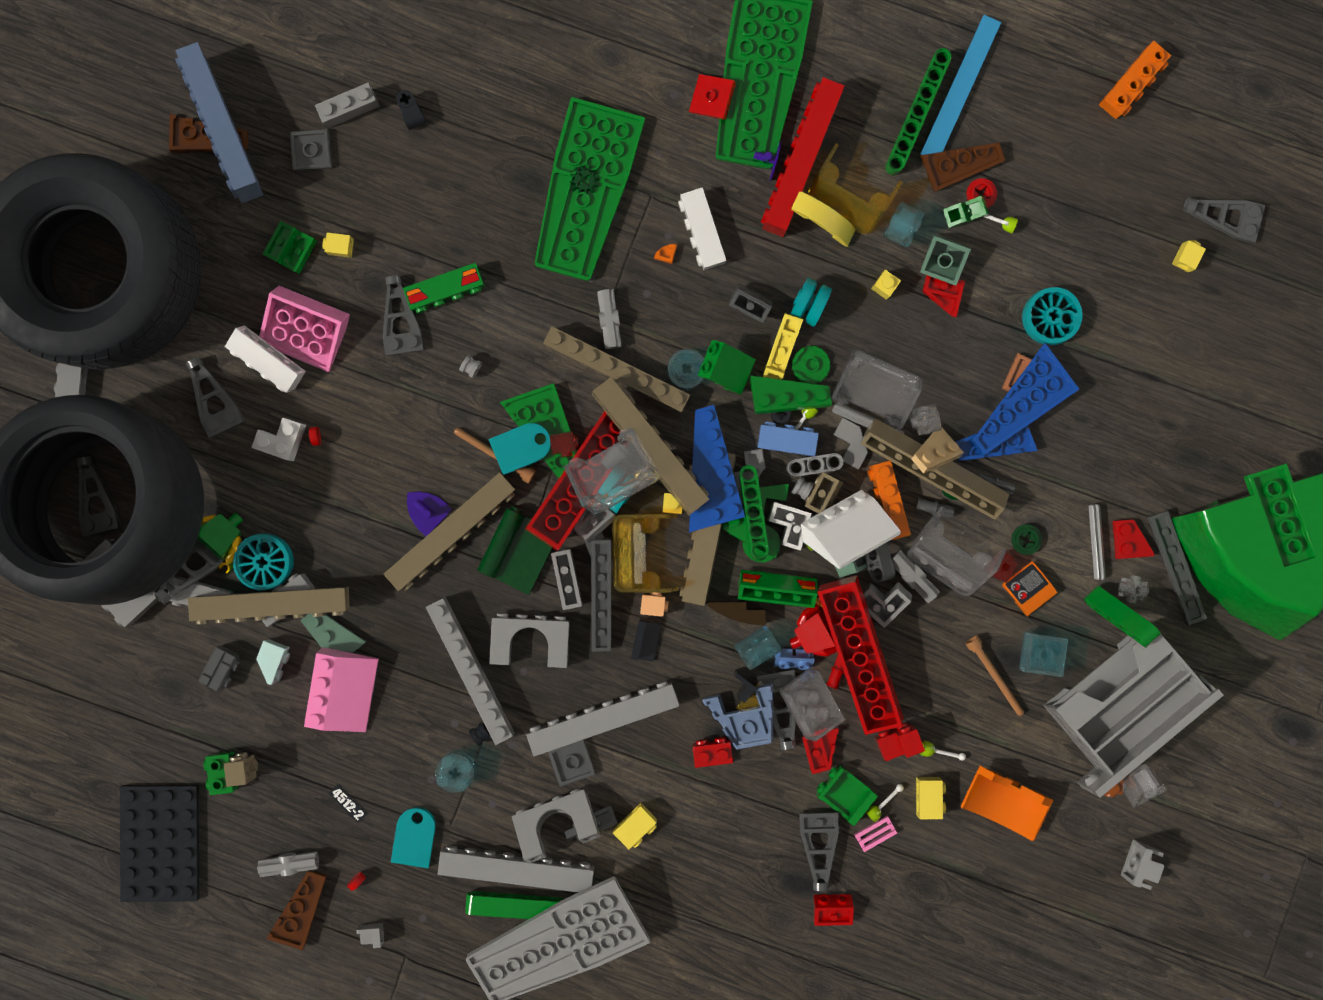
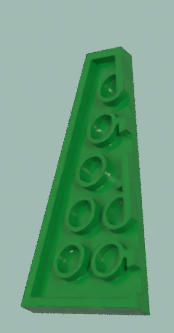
(545, 409)

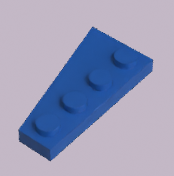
(1018, 443)

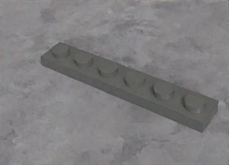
(1177, 567)
(600, 594)

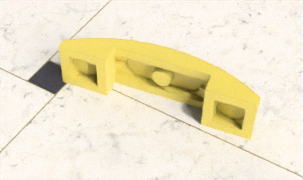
(824, 217)
(782, 346)

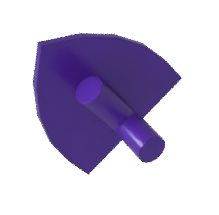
(768, 157)
(426, 510)

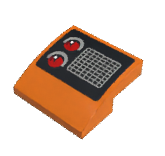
(1029, 588)

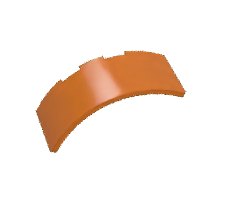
(1007, 803)

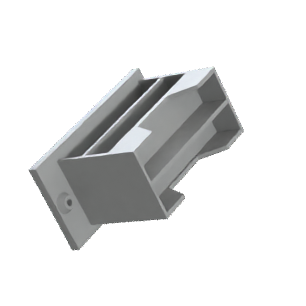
(1130, 709)

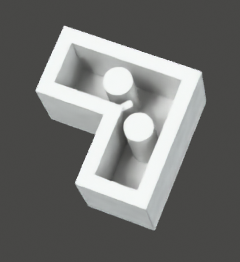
(283, 444)
(792, 520)

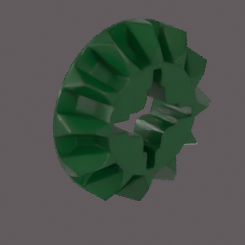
(576, 179)
(1034, 536)

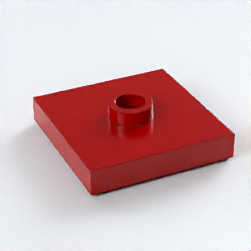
(712, 96)

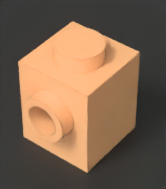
(654, 604)

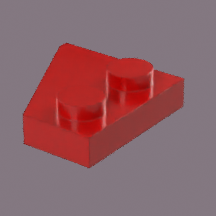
(944, 294)
(1129, 540)
(821, 752)

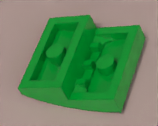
(289, 247)

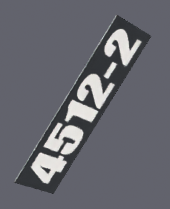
(347, 803)

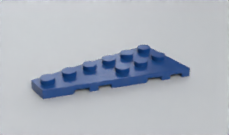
(1033, 394)
(714, 473)

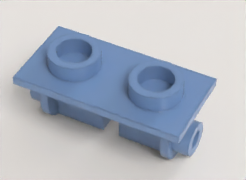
(801, 661)

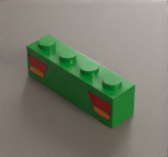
(443, 288)
(777, 588)

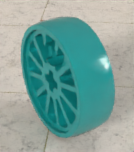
(1075, 316)
(259, 554)

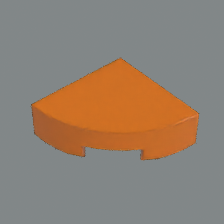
(666, 253)

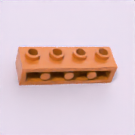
(1134, 80)
(888, 495)

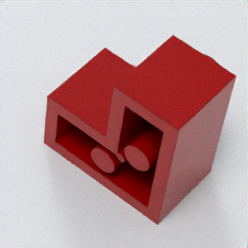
(900, 741)

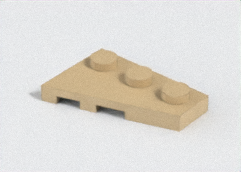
(936, 451)

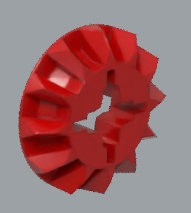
(980, 184)

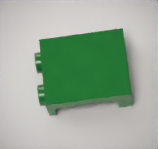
(726, 367)
(846, 794)

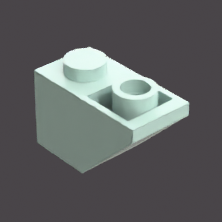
(271, 659)

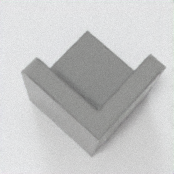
(371, 934)

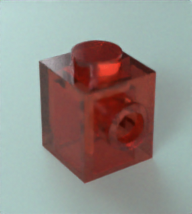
(564, 444)
(1006, 568)

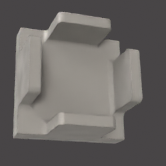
(1140, 865)

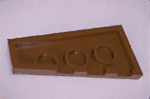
(189, 136)
(955, 165)
(297, 918)

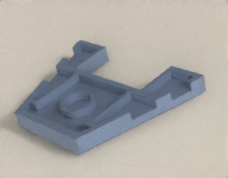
(746, 726)

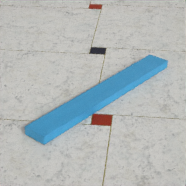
(961, 85)

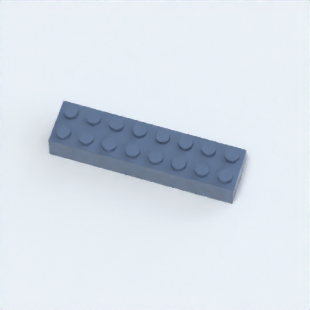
(218, 123)

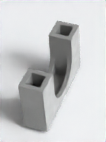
(130, 611)
(555, 631)
(529, 822)

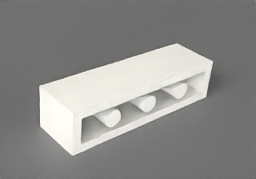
(703, 229)
(265, 359)

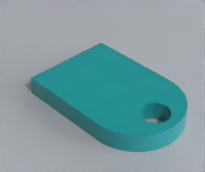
(519, 448)
(414, 839)

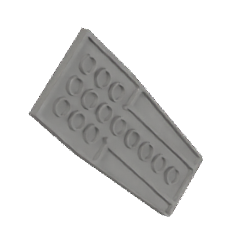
(559, 942)

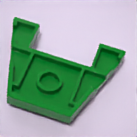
(738, 527)

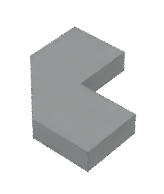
(851, 434)
(754, 458)

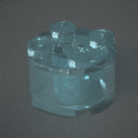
(903, 224)
(675, 369)
(445, 775)

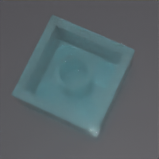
(1043, 654)

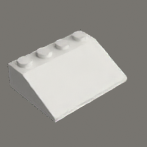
(849, 529)

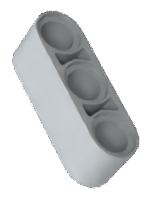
(823, 461)

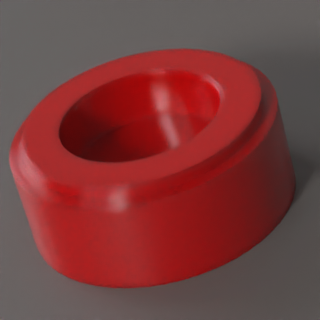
(315, 436)
(356, 881)

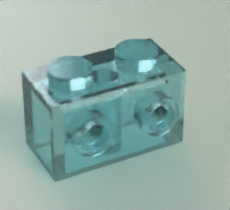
(758, 647)

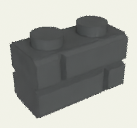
(750, 303)
(220, 668)

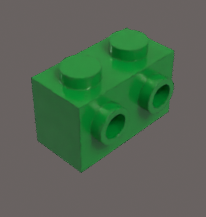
(215, 772)

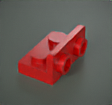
(712, 753)
(833, 909)

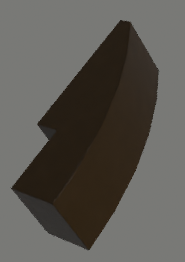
(737, 611)

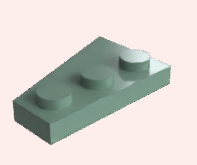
(332, 634)

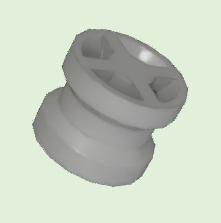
(470, 366)
(802, 488)

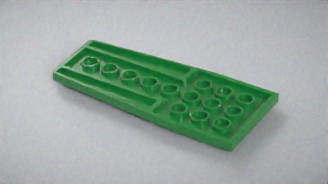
(764, 62)
(578, 224)

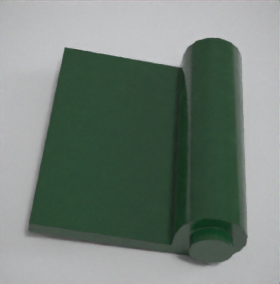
(515, 553)

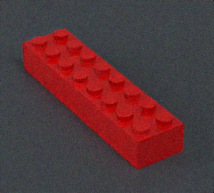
(804, 151)
(562, 507)
(860, 655)

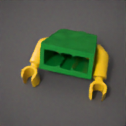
(221, 537)

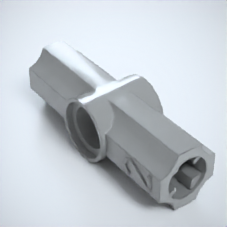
(609, 319)
(914, 577)
(288, 864)

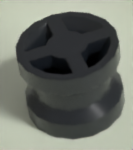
(780, 417)
(479, 734)

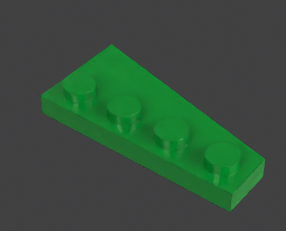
(783, 395)

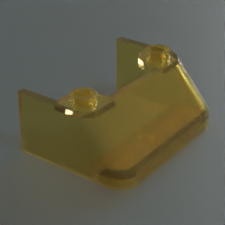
(858, 212)
(630, 553)

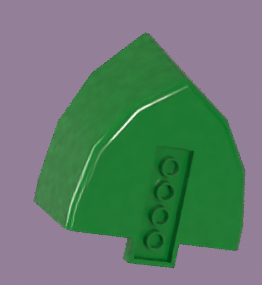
(1262, 550)

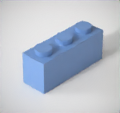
(787, 439)

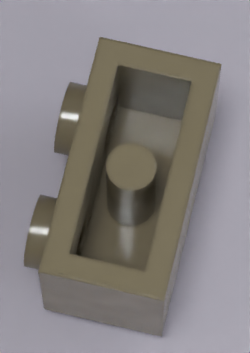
(824, 493)
(240, 769)

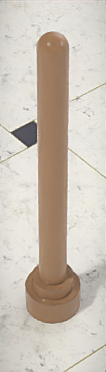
(526, 473)
(975, 645)

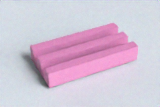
(892, 832)

